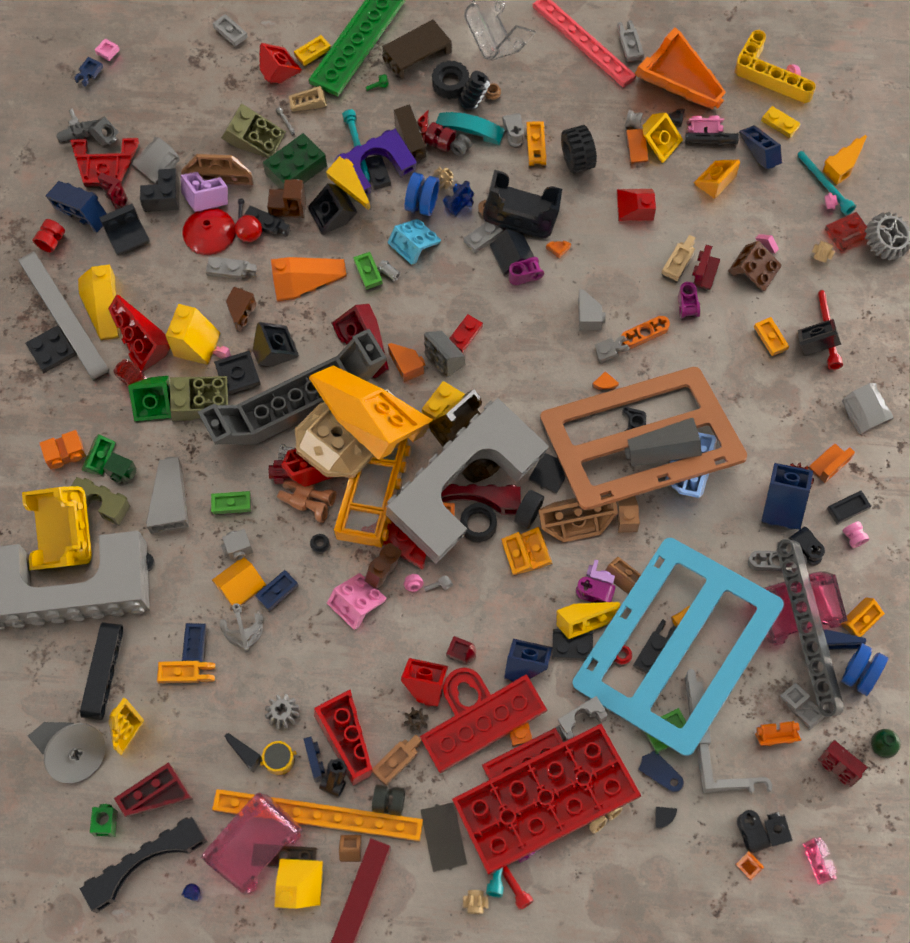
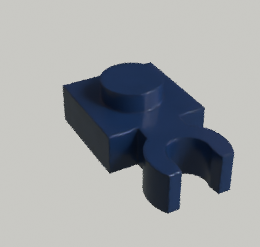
(89, 69)

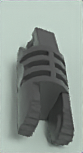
(75, 131)

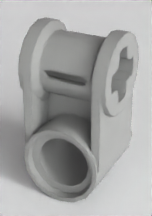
(514, 129)

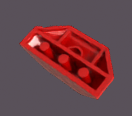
(301, 470)

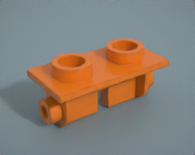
(787, 733)

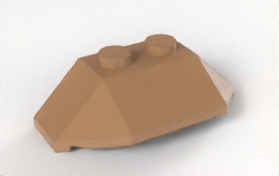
(218, 166)
(570, 522)

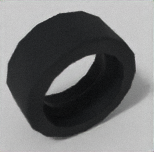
(484, 509)
(529, 509)

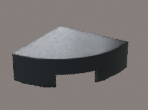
(677, 117)
(664, 816)

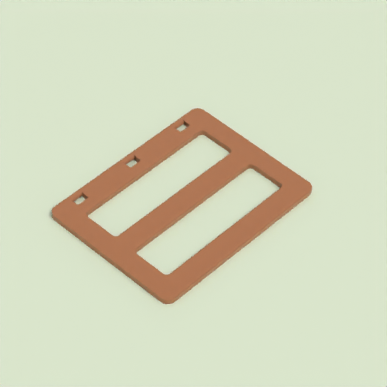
(573, 456)

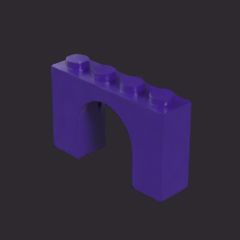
(388, 145)

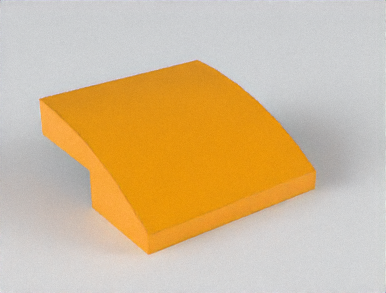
(526, 551)

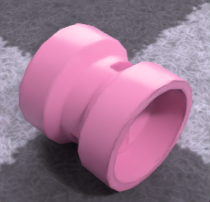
(856, 534)

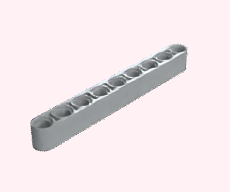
(63, 315)

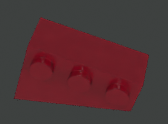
(153, 792)

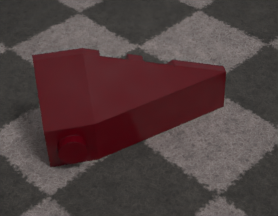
(355, 321)

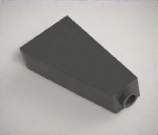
(665, 444)

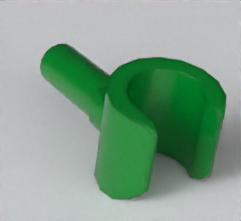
(383, 82)

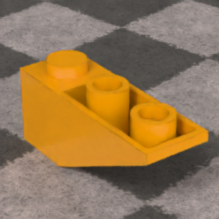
(841, 165)

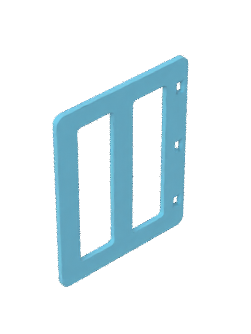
(638, 708)

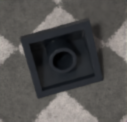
(510, 248)
(819, 337)

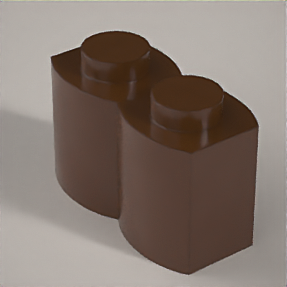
(382, 565)

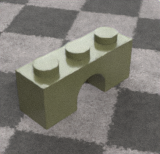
(113, 505)

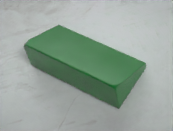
(98, 455)

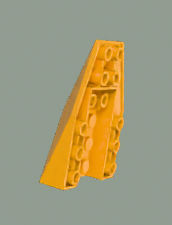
(369, 411)

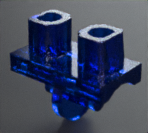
(461, 198)

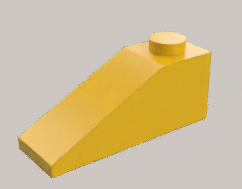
(345, 177)
(584, 617)

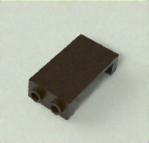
(415, 46)

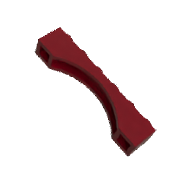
(502, 499)

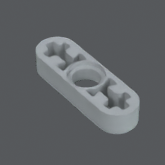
(770, 567)

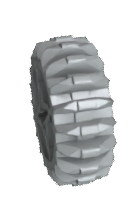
(883, 238)

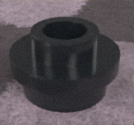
(319, 538)

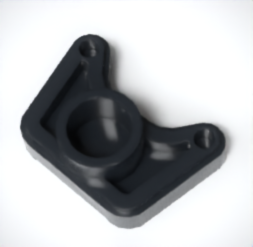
(635, 417)

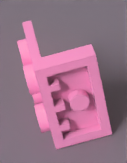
(354, 600)

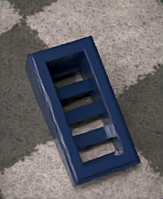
(842, 641)

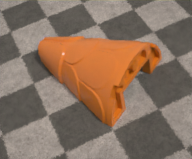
(682, 72)

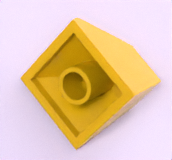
(661, 135)
(298, 883)

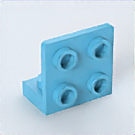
(411, 238)

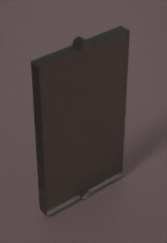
(443, 837)

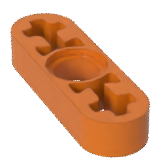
(649, 325)

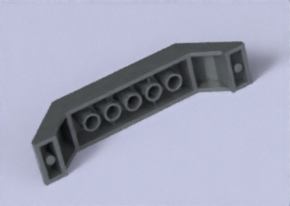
(290, 400)

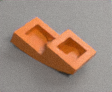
(637, 146)

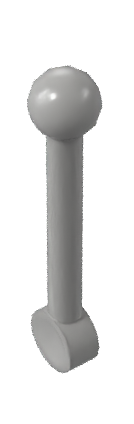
(279, 110)

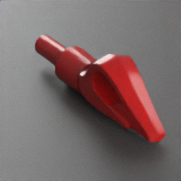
(423, 125)

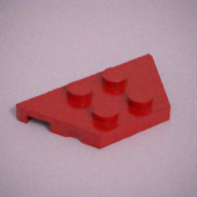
(408, 548)

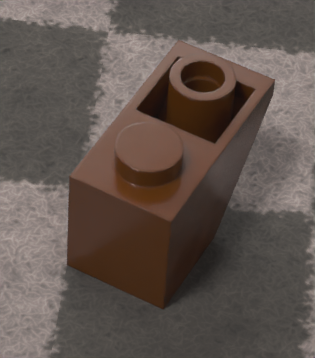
(240, 305)

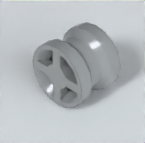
(633, 119)

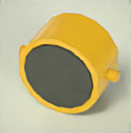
(278, 758)

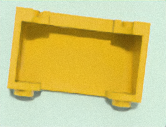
(60, 527)

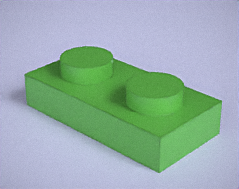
(368, 270)
(231, 502)

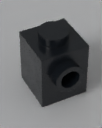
(781, 836)

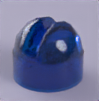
(191, 892)

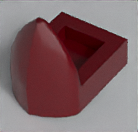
(461, 650)

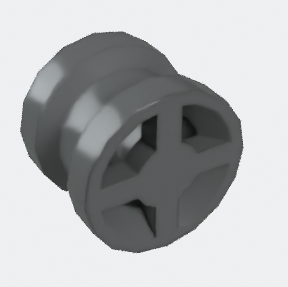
(460, 145)

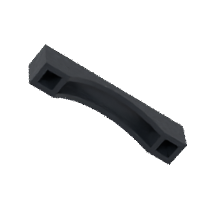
(104, 889)

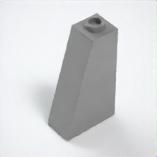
(168, 498)

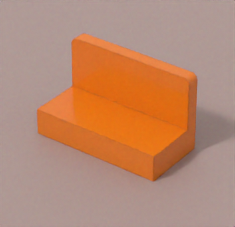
(831, 462)

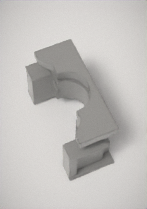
(591, 708)

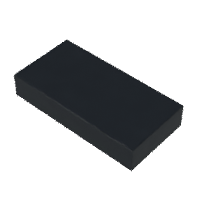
(849, 507)

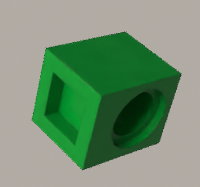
(107, 829)

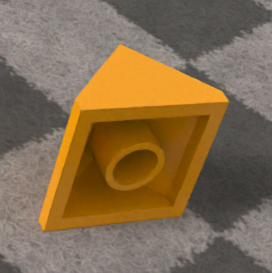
(718, 176)
(239, 582)

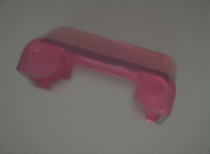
(828, 603)
(251, 842)

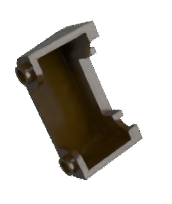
(450, 422)

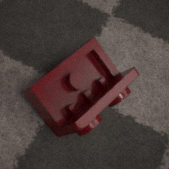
(707, 268)

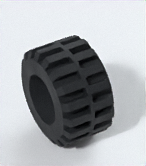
(578, 149)

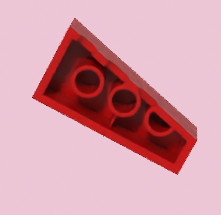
(342, 730)

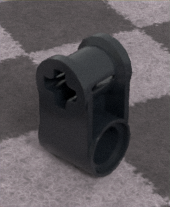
(809, 545)
(753, 833)

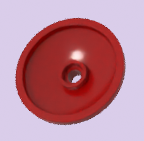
(210, 238)

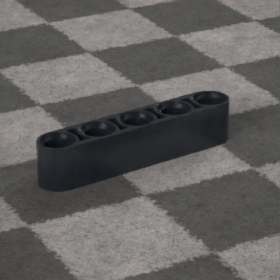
(101, 671)

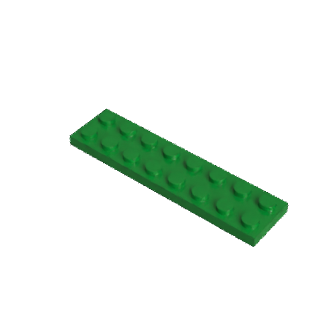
(354, 44)

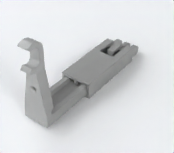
(694, 694)

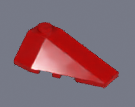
(143, 338)

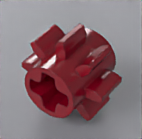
(277, 472)

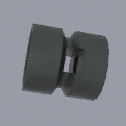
(381, 798)

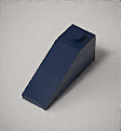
(762, 146)

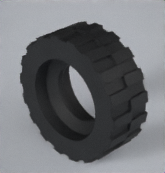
(447, 68)

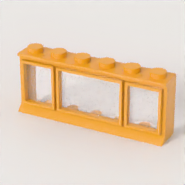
(366, 497)

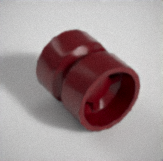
(438, 136)

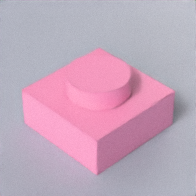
(107, 49)

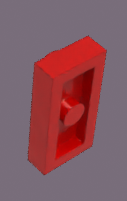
(466, 332)

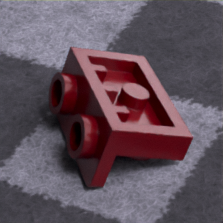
(113, 190)

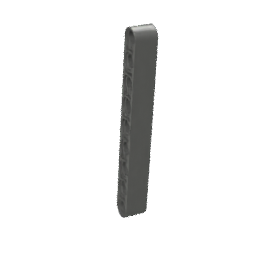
(816, 635)

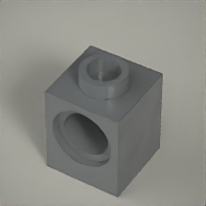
(96, 131)

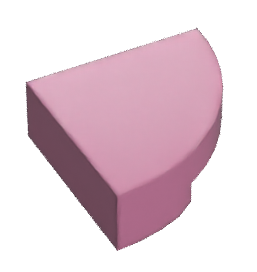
(768, 242)
(222, 352)

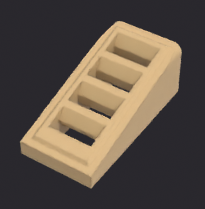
(309, 104)

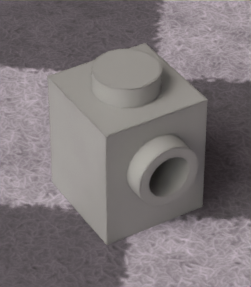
(236, 545)

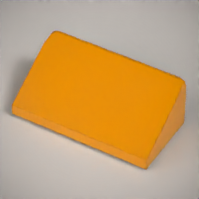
(863, 617)

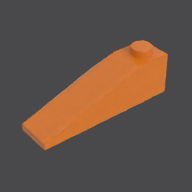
(299, 275)

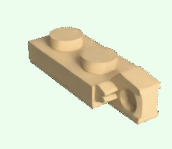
(679, 259)

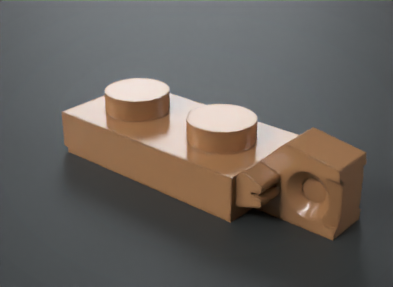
(396, 760)

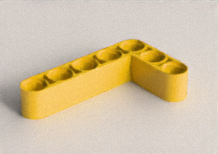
(769, 75)

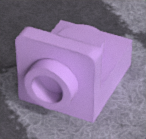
(603, 576)

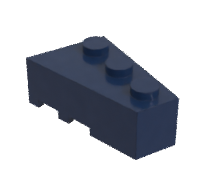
(78, 203)

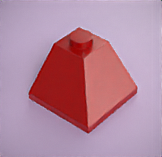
(277, 63)
(636, 204)
(424, 680)

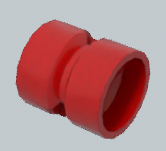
(49, 235)

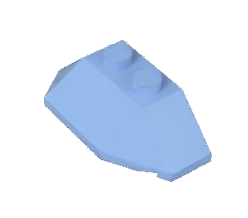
(695, 486)

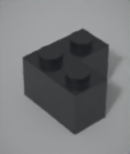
(163, 195)

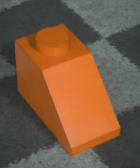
(406, 361)

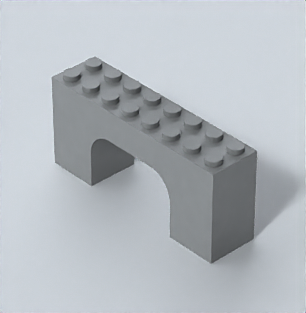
(492, 436)
(115, 589)

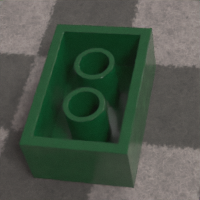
(296, 160)

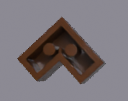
(288, 202)

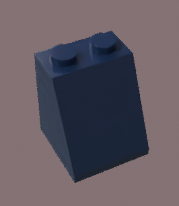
(787, 496)

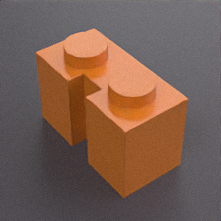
(63, 450)

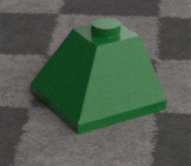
(150, 398)

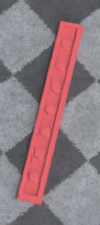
(585, 42)

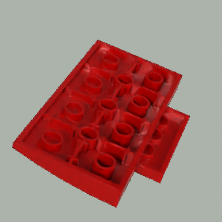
(543, 794)

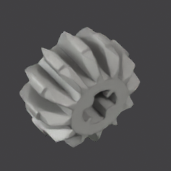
(287, 716)

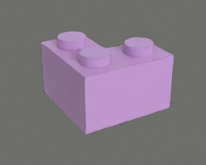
(202, 193)

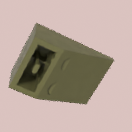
(253, 133)
(195, 393)

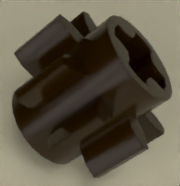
(418, 725)

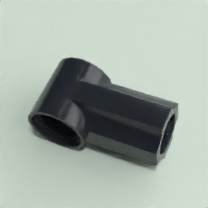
(333, 780)

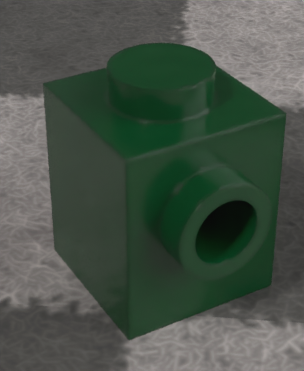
(120, 468)

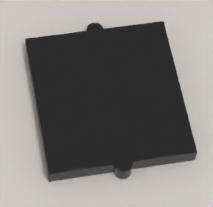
(548, 473)

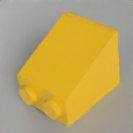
(191, 335)

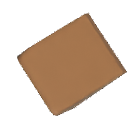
(350, 848)

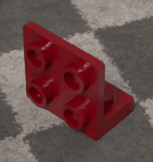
(842, 763)

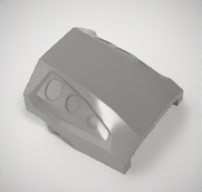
(154, 157)
(866, 408)

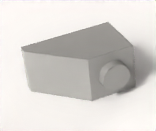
(590, 312)

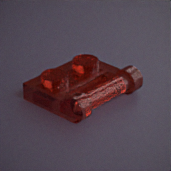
(845, 227)

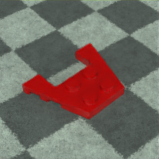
(111, 164)

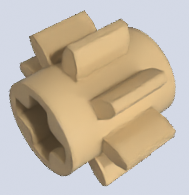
(445, 177)
(823, 251)
(475, 902)

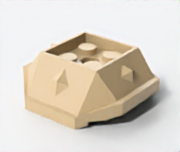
(330, 454)

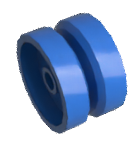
(422, 194)
(862, 668)

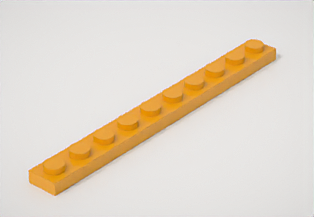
(329, 816)

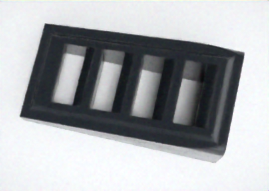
(248, 755)

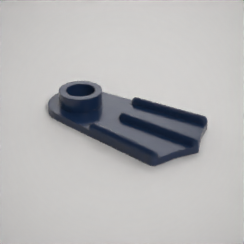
(660, 771)

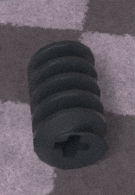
(474, 90)

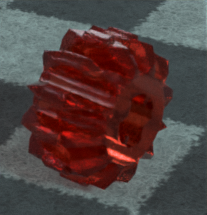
(128, 372)

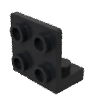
(124, 229)

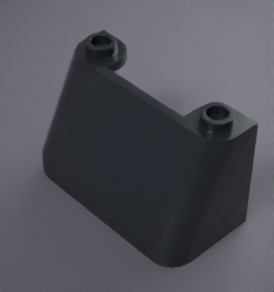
(521, 209)

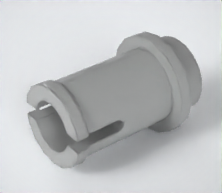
(388, 270)

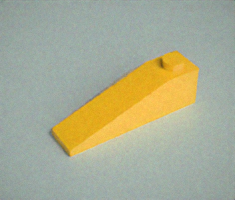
(97, 293)
(123, 725)

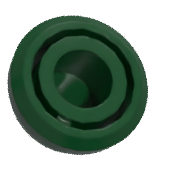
(885, 743)

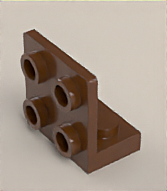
(756, 264)

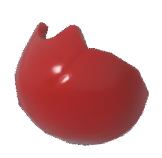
(248, 228)

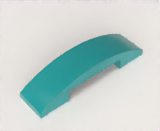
(472, 124)

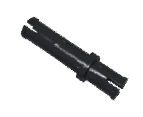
(715, 138)

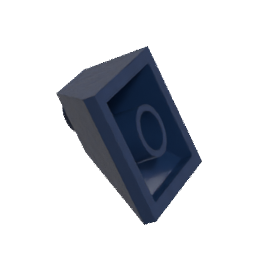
(526, 659)

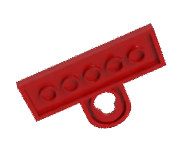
(483, 722)

